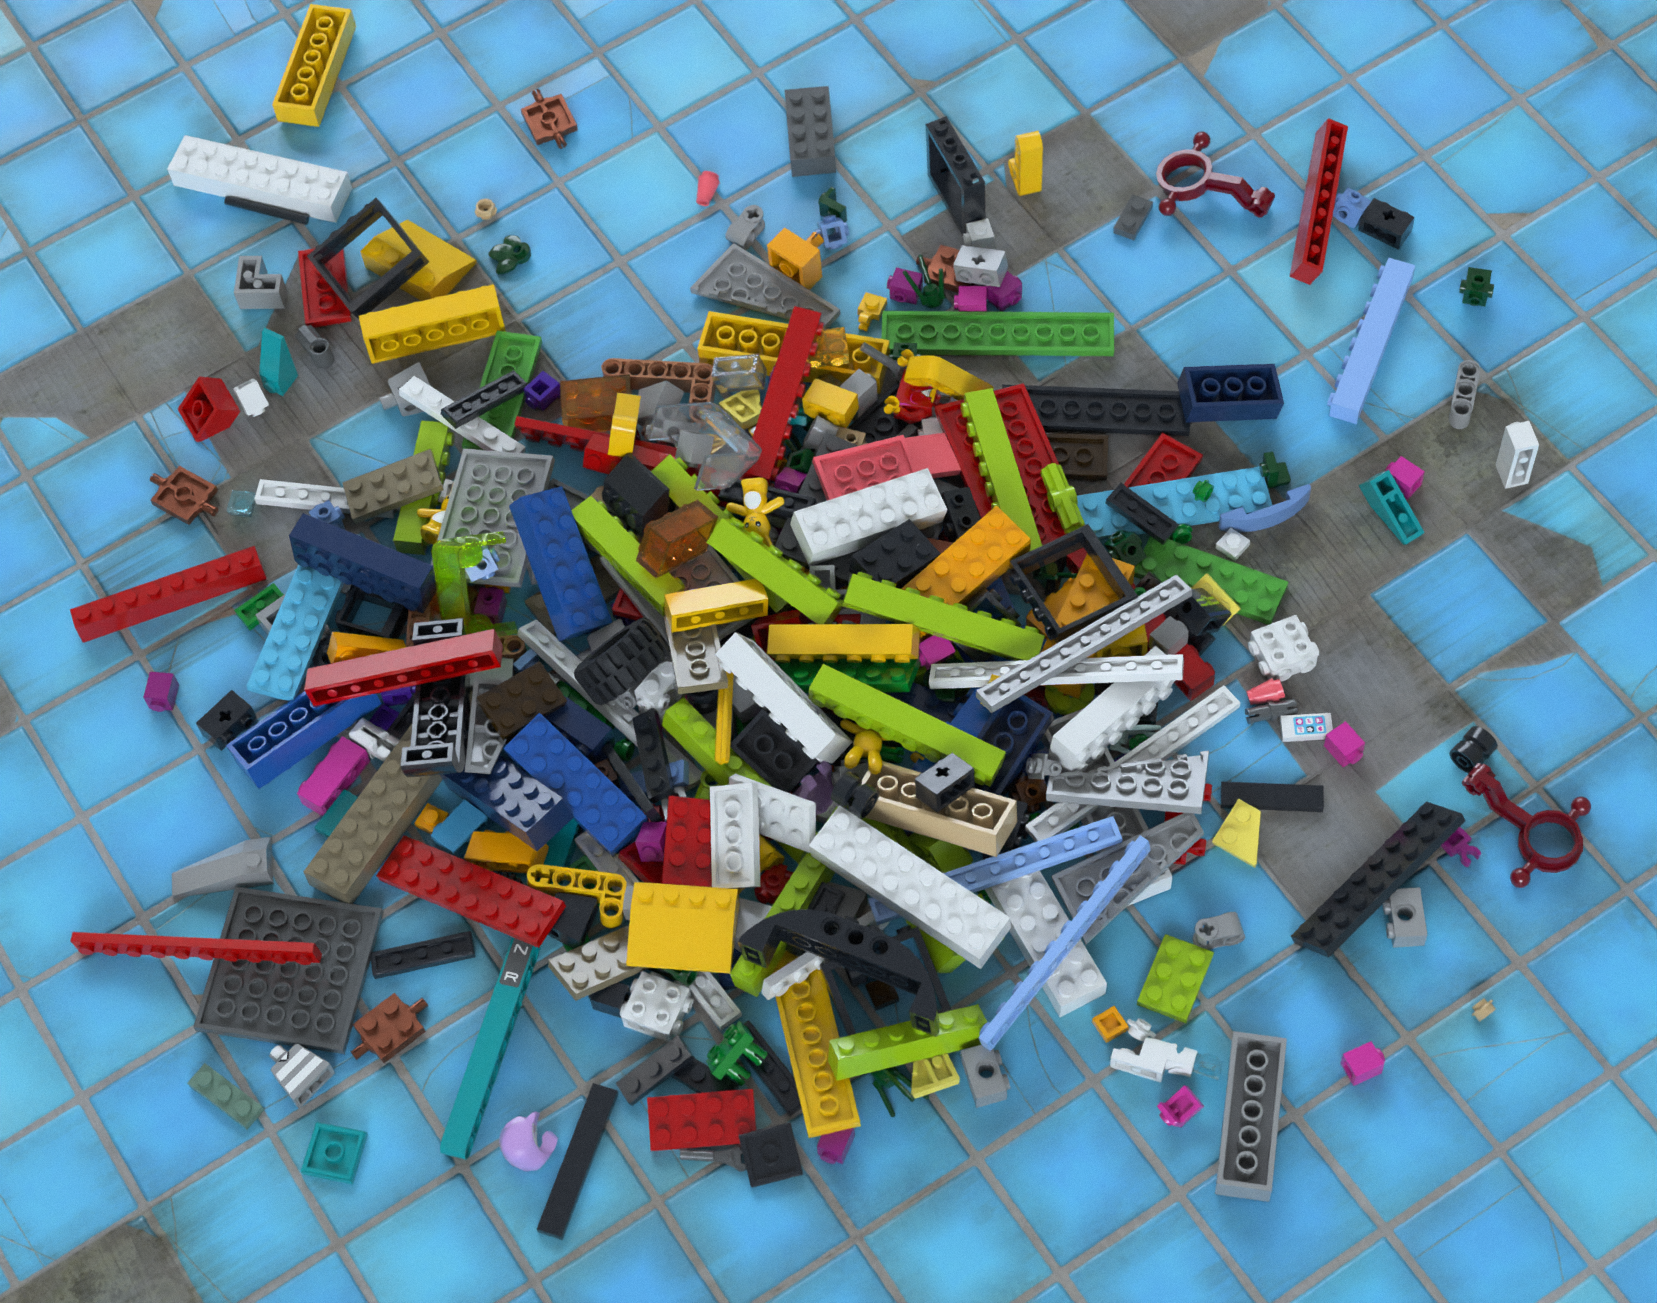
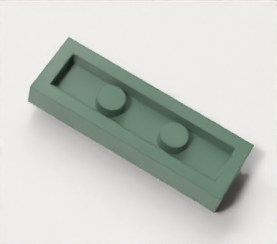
(225, 1096)

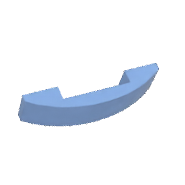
(1266, 517)

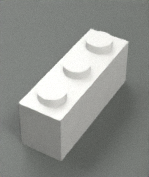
(1517, 454)

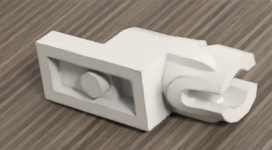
(371, 738)
(1154, 1059)

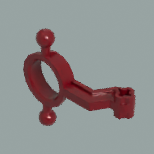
(1256, 201)
(1482, 781)

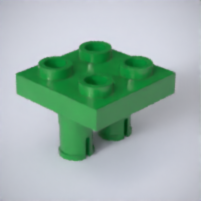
(723, 1056)

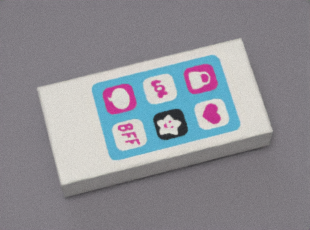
(1305, 727)

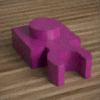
(1458, 844)

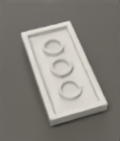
(783, 815)
(735, 836)

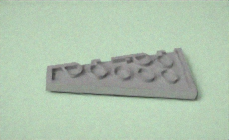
(755, 285)
(1144, 784)
(1166, 843)

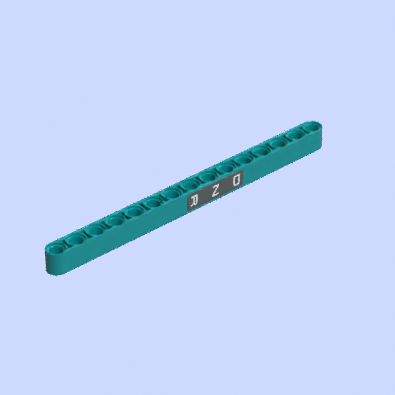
(499, 1022)

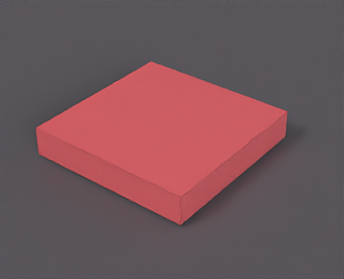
(933, 453)

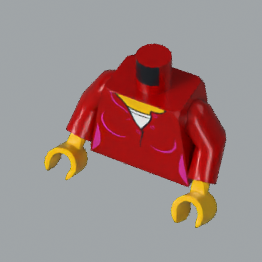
(913, 401)

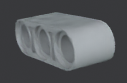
(1464, 385)

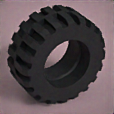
(622, 661)

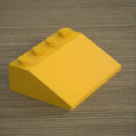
(435, 279)
(682, 927)

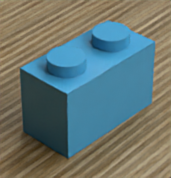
(456, 830)

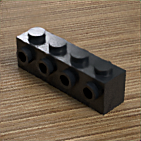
(960, 513)

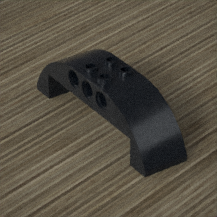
(439, 713)
(850, 946)

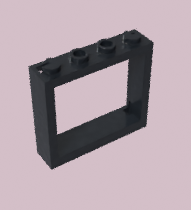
(955, 187)
(389, 281)
(1055, 550)
(902, 935)

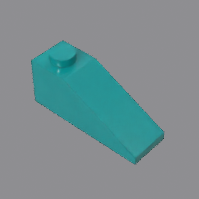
(276, 363)
(1391, 506)

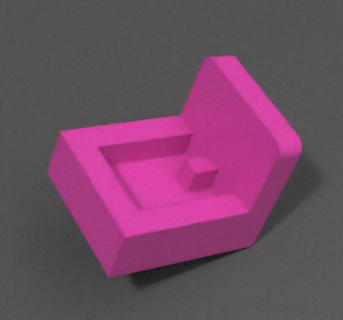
(1180, 1107)

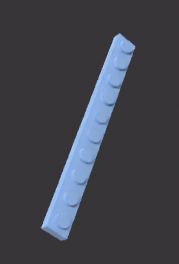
(1024, 860)
(1059, 949)

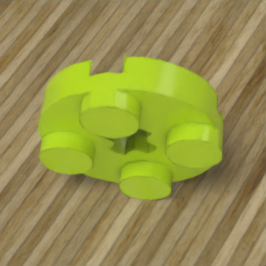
(1064, 704)

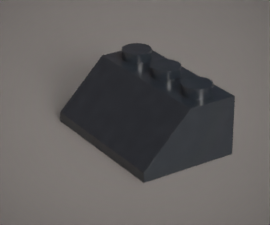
(635, 493)

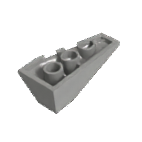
(483, 740)
(238, 866)

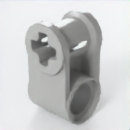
(746, 227)
(817, 432)
(1219, 931)

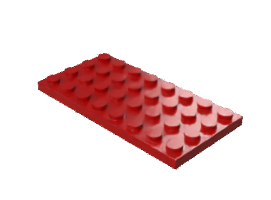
(1029, 447)

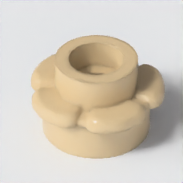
(483, 205)
(1483, 1009)

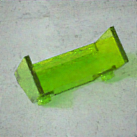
(449, 560)

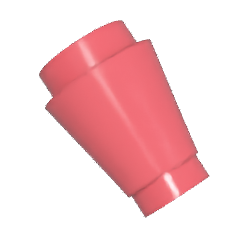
(707, 186)
(1265, 692)

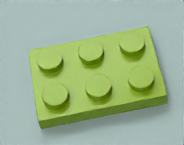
(1175, 978)

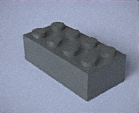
(810, 131)

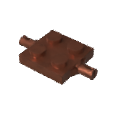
(549, 119)
(944, 259)
(184, 495)
(389, 1028)

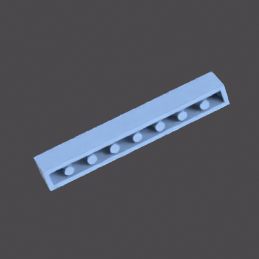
(1371, 341)

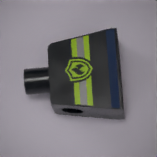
(1202, 612)

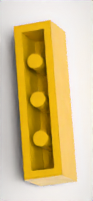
(715, 605)

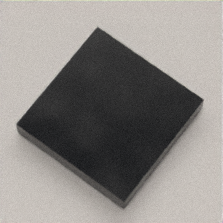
(770, 1154)

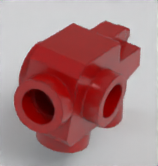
(772, 883)

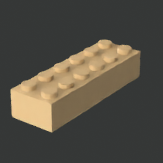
(971, 821)

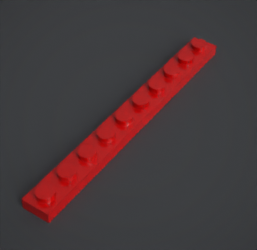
(204, 948)

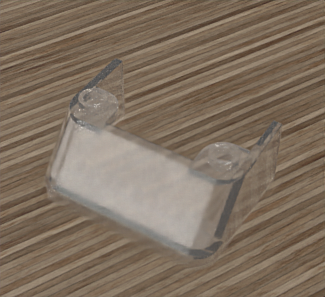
(732, 447)

